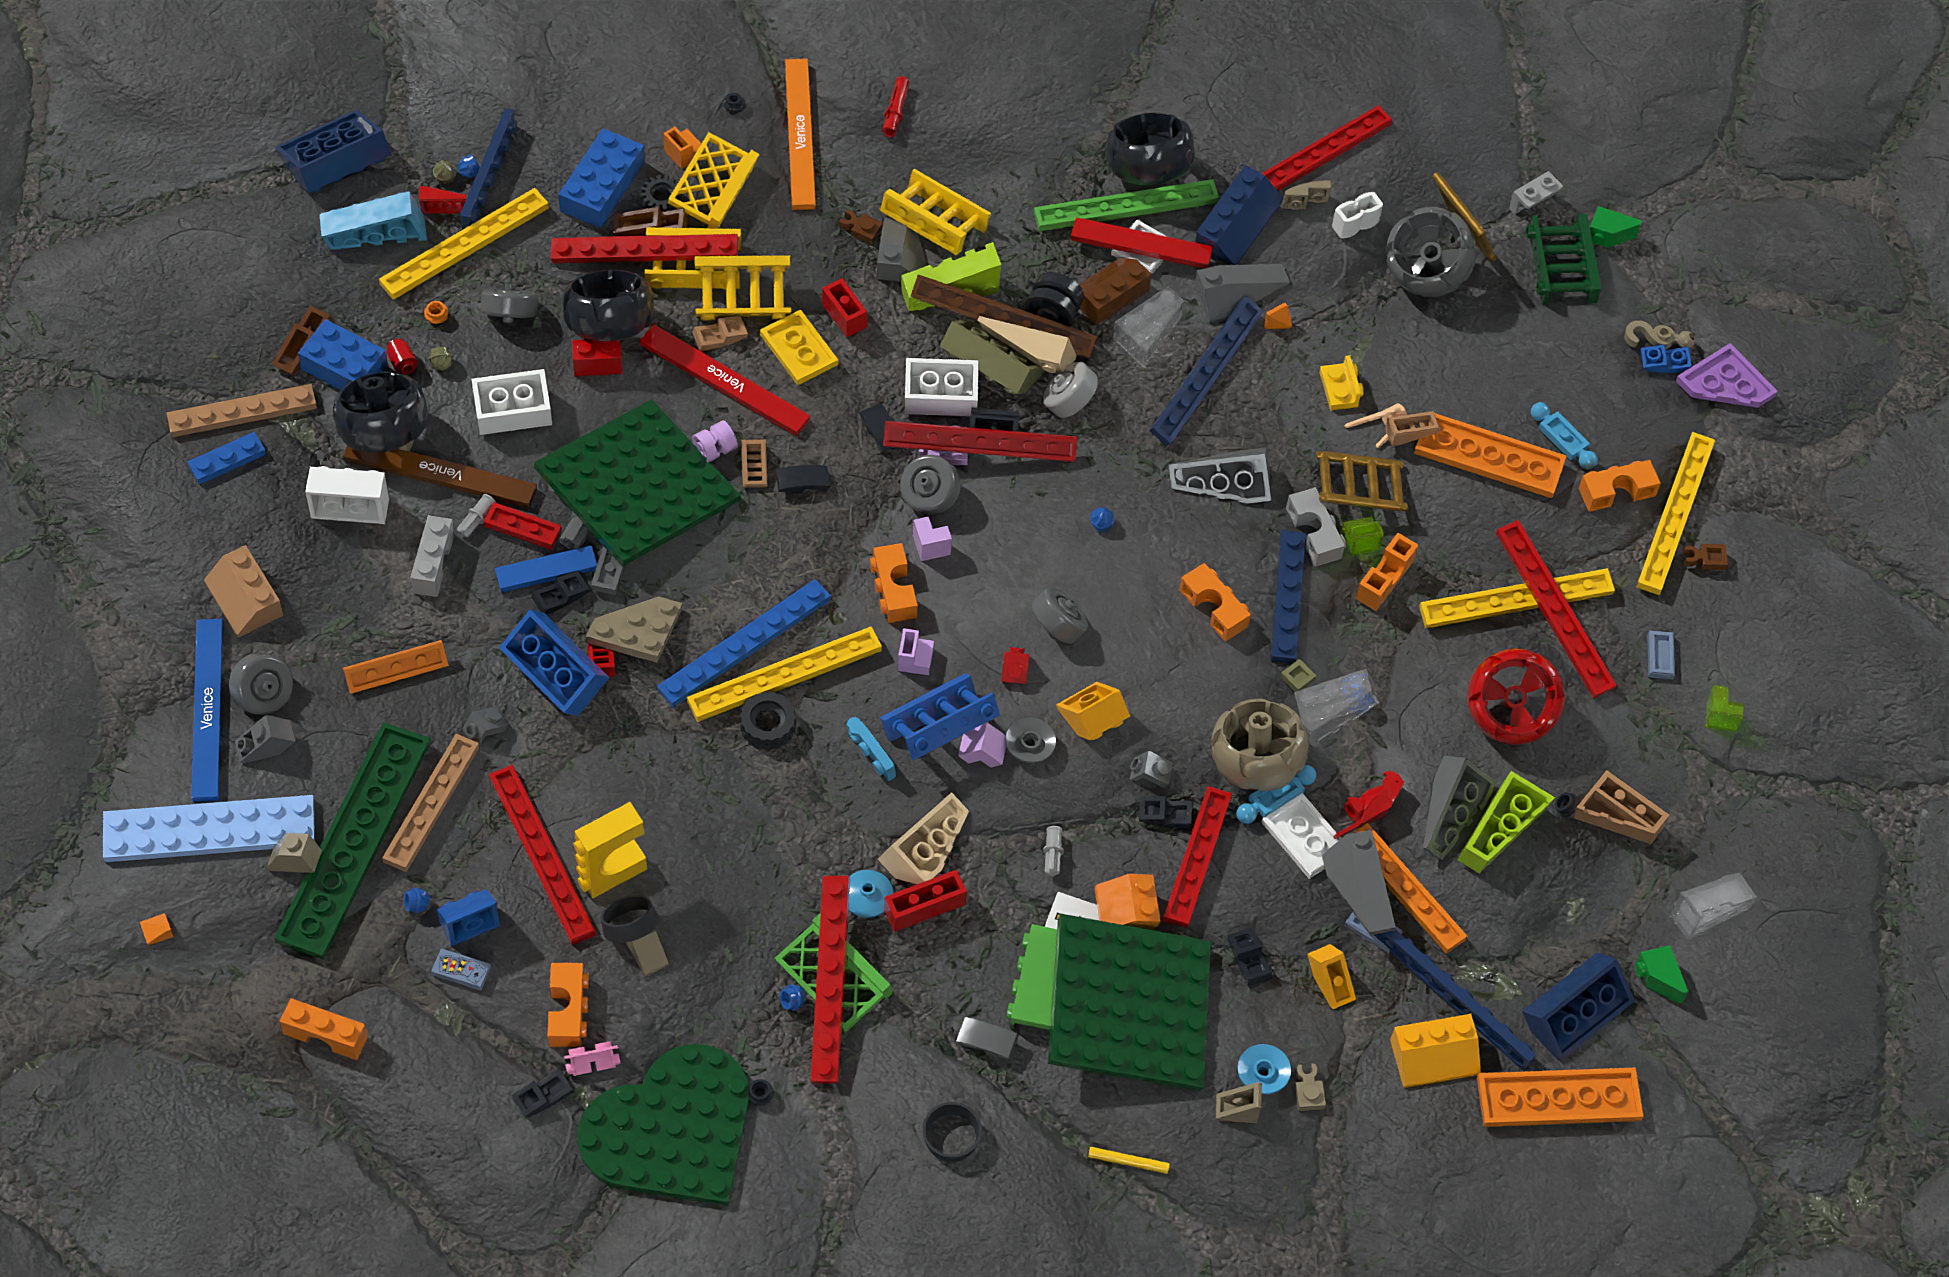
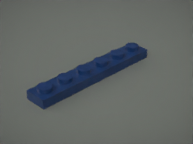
(486, 175)
(1288, 597)

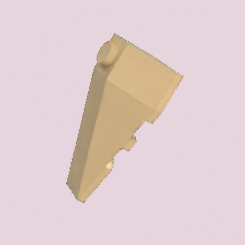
(1043, 348)
(923, 848)

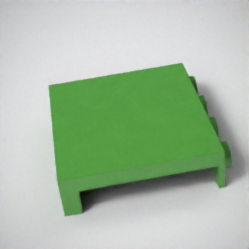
(1035, 985)

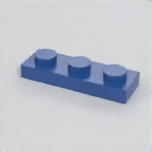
(226, 458)

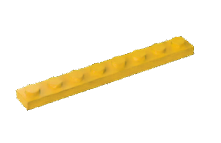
(463, 243)
(1675, 513)
(1511, 599)
(784, 673)

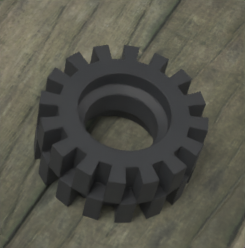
(656, 187)

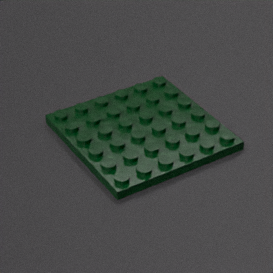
(637, 482)
(1129, 1002)

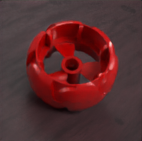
(1522, 727)

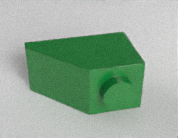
(1613, 227)
(1661, 973)

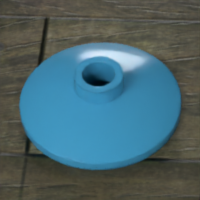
(868, 903)
(1264, 1058)

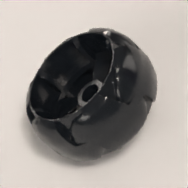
(1150, 148)
(608, 305)
(380, 412)

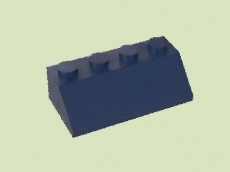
(1239, 216)
(1579, 1005)

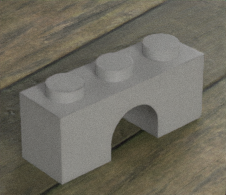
(1326, 543)
(428, 565)

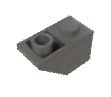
(265, 739)

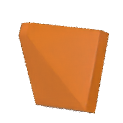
(1278, 318)
(156, 929)

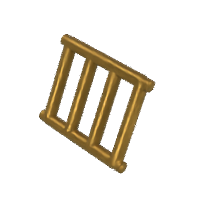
(1456, 205)
(1350, 497)

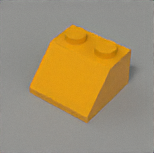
(1094, 710)

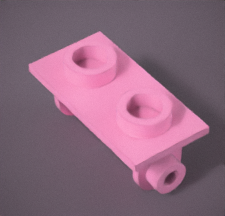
(581, 1060)

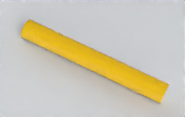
(1128, 1160)

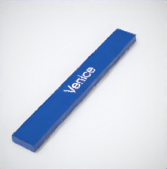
(207, 710)

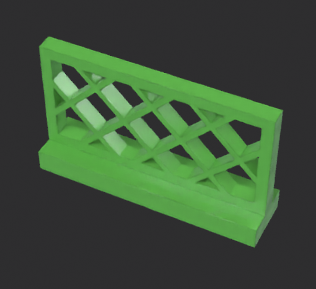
(854, 962)

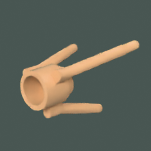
(1393, 411)

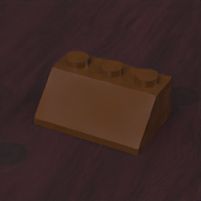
(1114, 288)

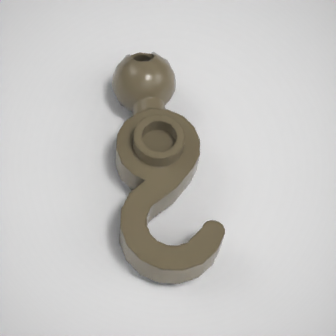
(1658, 336)

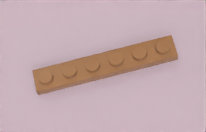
(241, 410)
(430, 803)

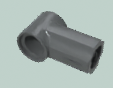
(575, 533)

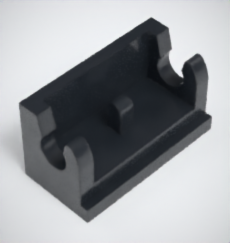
(994, 419)

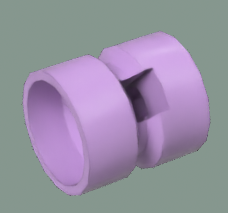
(716, 441)

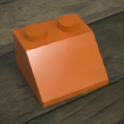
(1129, 901)

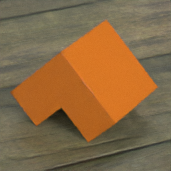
(680, 146)

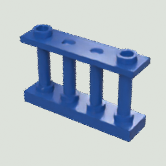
(933, 705)

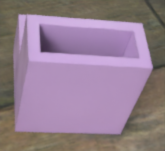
(931, 542)
(914, 653)
(983, 744)

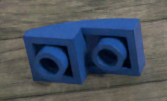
(1665, 361)

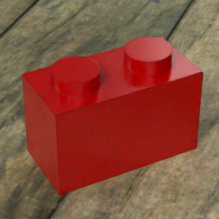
(844, 307)
(596, 357)

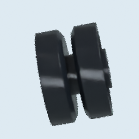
(1055, 298)

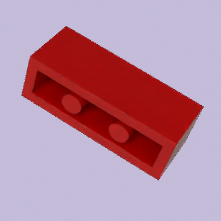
(925, 900)

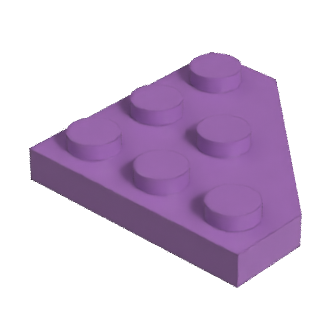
(1727, 379)

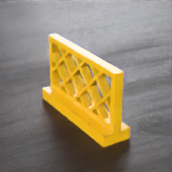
(730, 191)

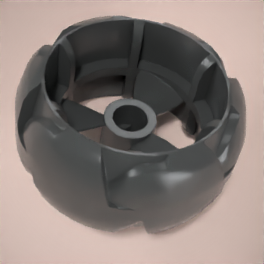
(1456, 263)

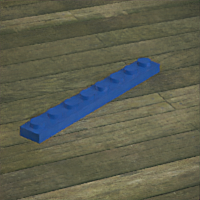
(743, 643)

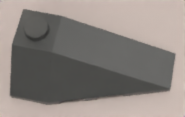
(898, 251)
(1224, 286)
(1230, 475)
(1456, 796)
(1357, 874)

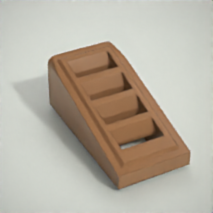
(1399, 435)
(754, 445)

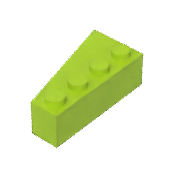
(973, 273)
(1508, 815)

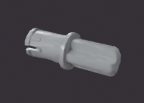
(475, 516)
(1053, 850)

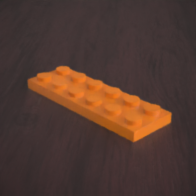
(1493, 456)
(1559, 1097)

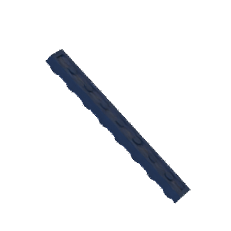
(1206, 371)
(1458, 998)

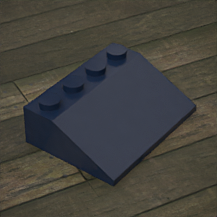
(334, 151)

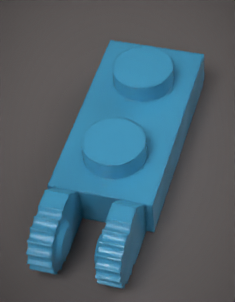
(870, 747)

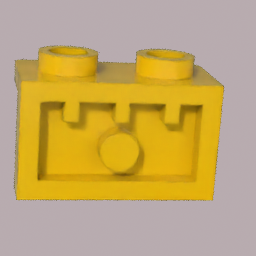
(1341, 384)

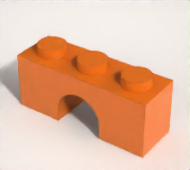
(1636, 478)
(1382, 579)
(1204, 586)
(897, 601)
(566, 1026)
(340, 1033)

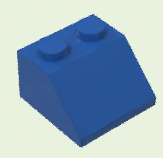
(468, 916)

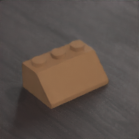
(243, 592)

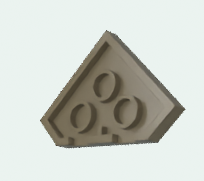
(637, 629)

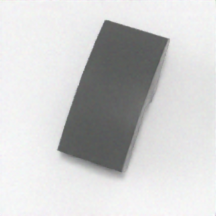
(987, 1037)

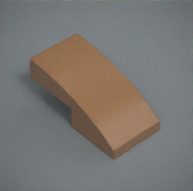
(721, 334)

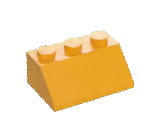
(1436, 1050)

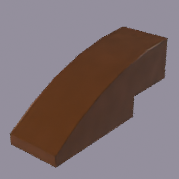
(635, 222)
(287, 357)

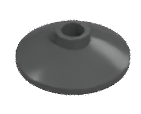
(1032, 731)

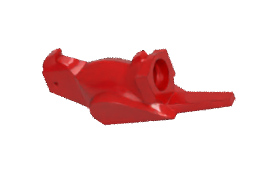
(1372, 803)

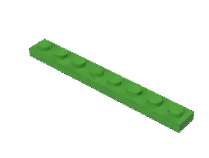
(1127, 204)

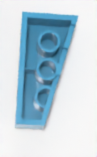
(374, 222)

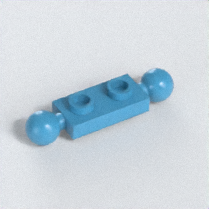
(1564, 435)
(1269, 801)

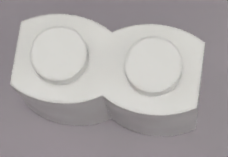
(1357, 215)

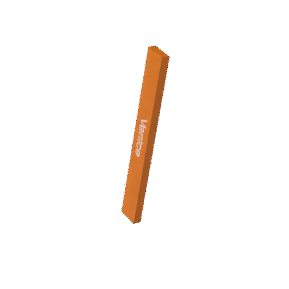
(800, 134)

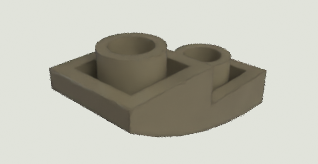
(1298, 196)

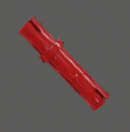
(893, 113)

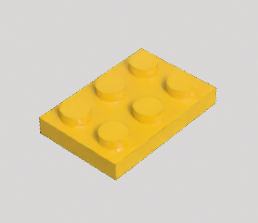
(799, 347)

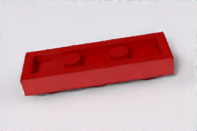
(522, 526)

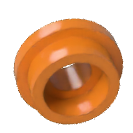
(436, 307)

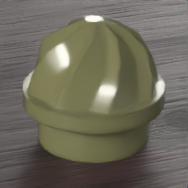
(444, 171)
(440, 358)

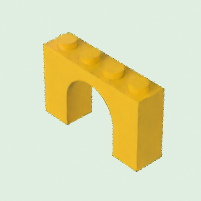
(608, 850)

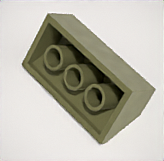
(995, 359)

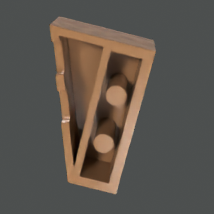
(1621, 810)

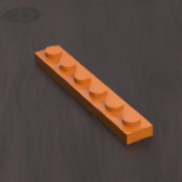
(1416, 898)

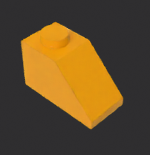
(1332, 975)

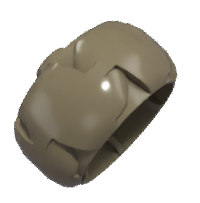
(1261, 721)

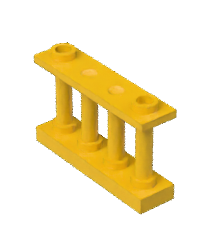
(929, 225)
(754, 266)
(681, 277)

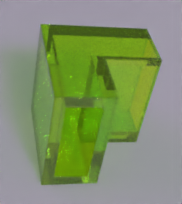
(1362, 535)
(1723, 713)

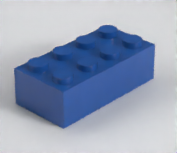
(601, 178)
(554, 662)

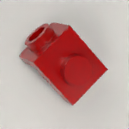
(1015, 666)

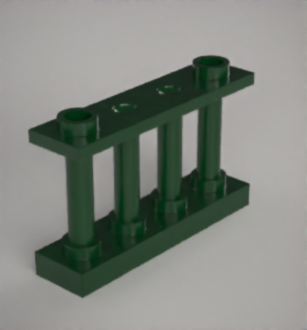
(1583, 248)

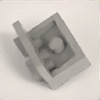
(1534, 192)

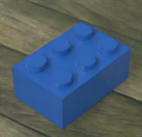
(340, 355)

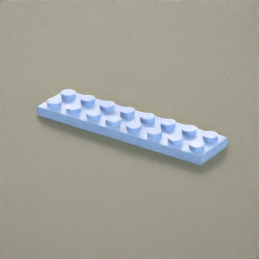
(204, 828)

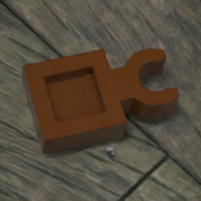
(863, 228)
(1709, 555)

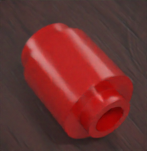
(401, 356)

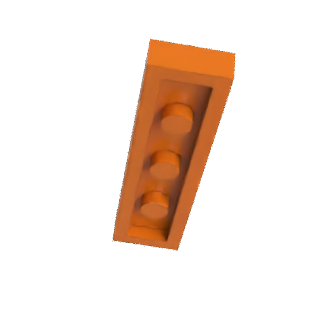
(395, 666)

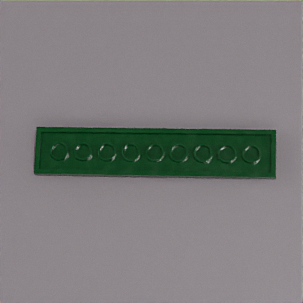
(353, 841)

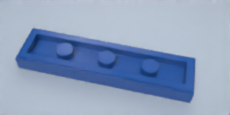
(545, 568)

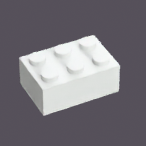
(941, 386)
(511, 402)
(347, 495)

